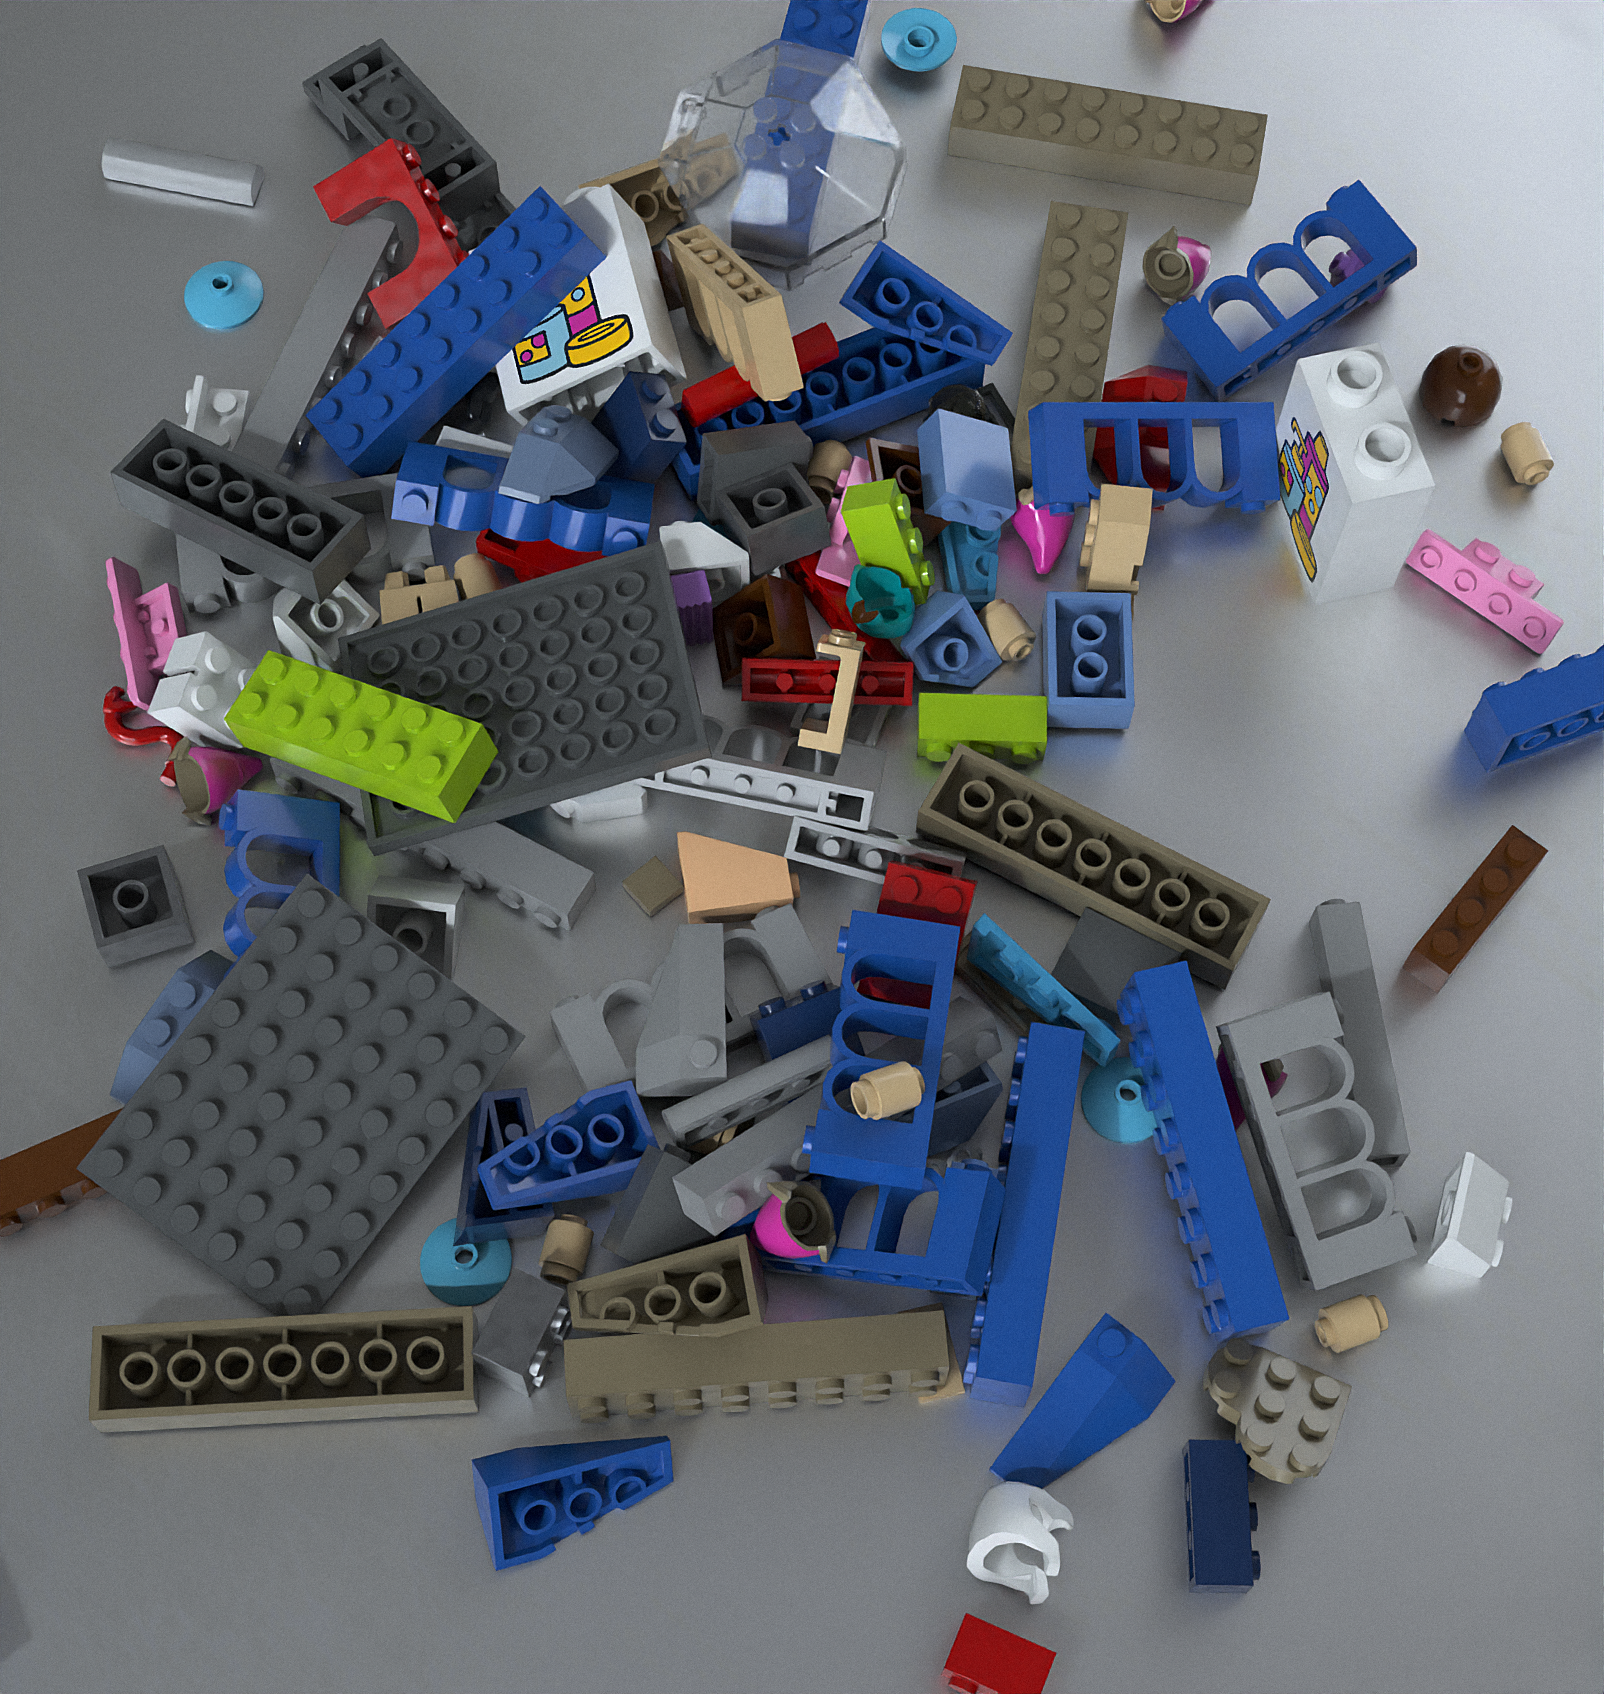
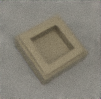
(653, 886)

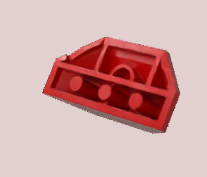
(1142, 385)

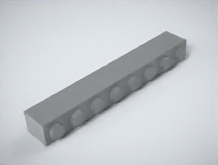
(319, 344)
(482, 855)
(736, 1175)

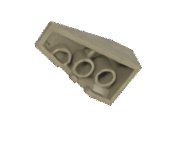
(685, 1293)

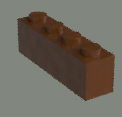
(1474, 909)
(46, 1177)

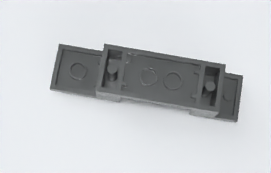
(384, 100)

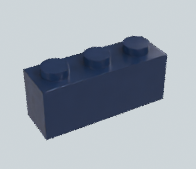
(1219, 1517)

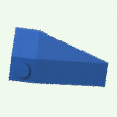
(911, 303)
(574, 1153)
(1095, 1399)
(550, 1491)

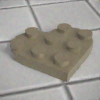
(1279, 1408)

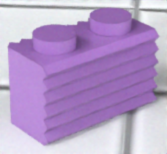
(694, 606)

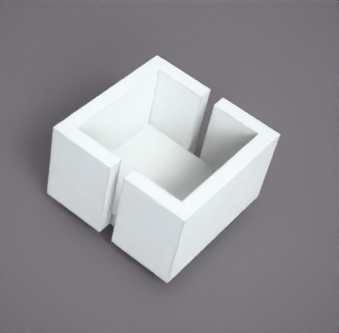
(201, 700)

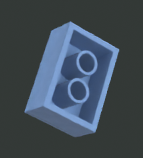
(1088, 659)

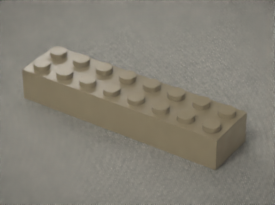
(1107, 135)
(1069, 320)
(1090, 862)
(756, 1366)
(283, 1369)

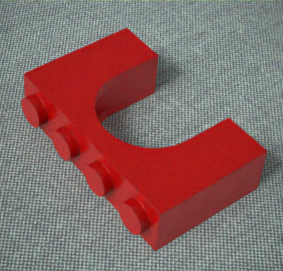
(386, 176)

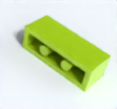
(885, 536)
(989, 724)

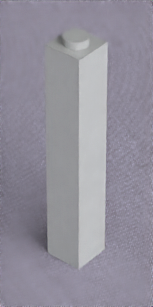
(1349, 975)

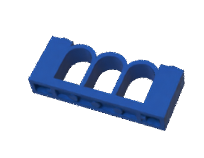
(1352, 217)
(1246, 449)
(462, 494)
(280, 826)
(896, 950)
(958, 1243)

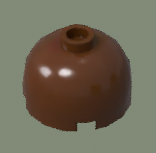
(1461, 385)

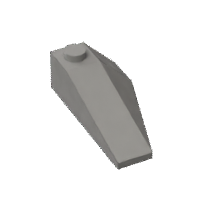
(686, 1026)

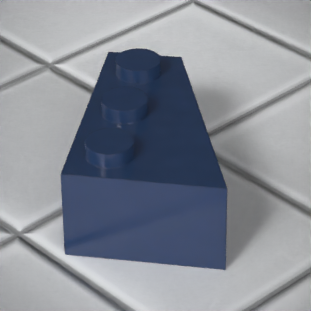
(494, 1124)

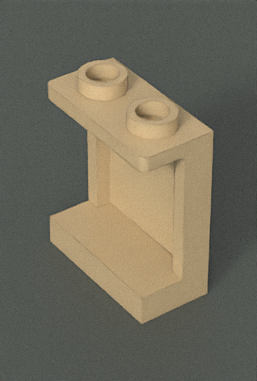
(832, 735)

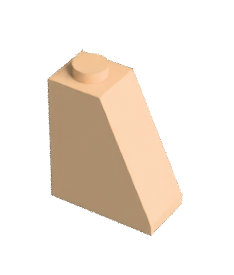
(731, 880)

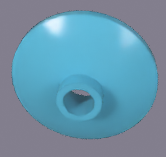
(918, 39)
(226, 306)
(1108, 1111)
(469, 1282)

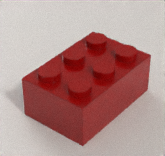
(922, 896)

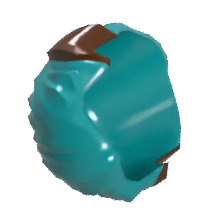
(879, 602)

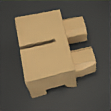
(402, 600)

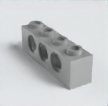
(866, 852)

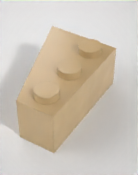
(1116, 539)

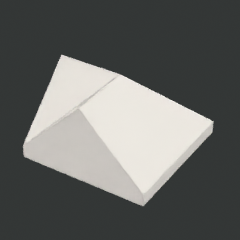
(312, 630)

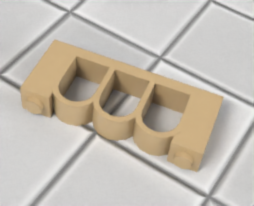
(736, 312)

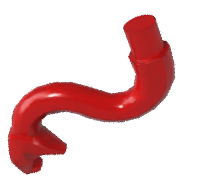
(116, 708)

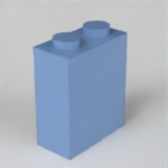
(966, 470)

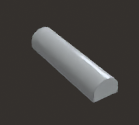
(181, 171)
(748, 1094)

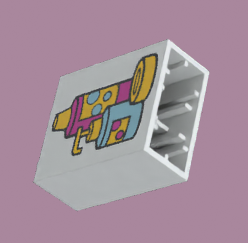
(600, 329)
(1349, 473)

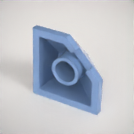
(949, 642)

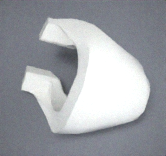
(1012, 1515)

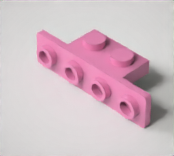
(840, 558)
(1489, 586)
(145, 628)

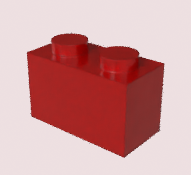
(995, 1661)

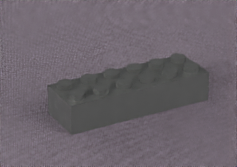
(241, 510)

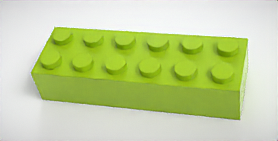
(362, 735)

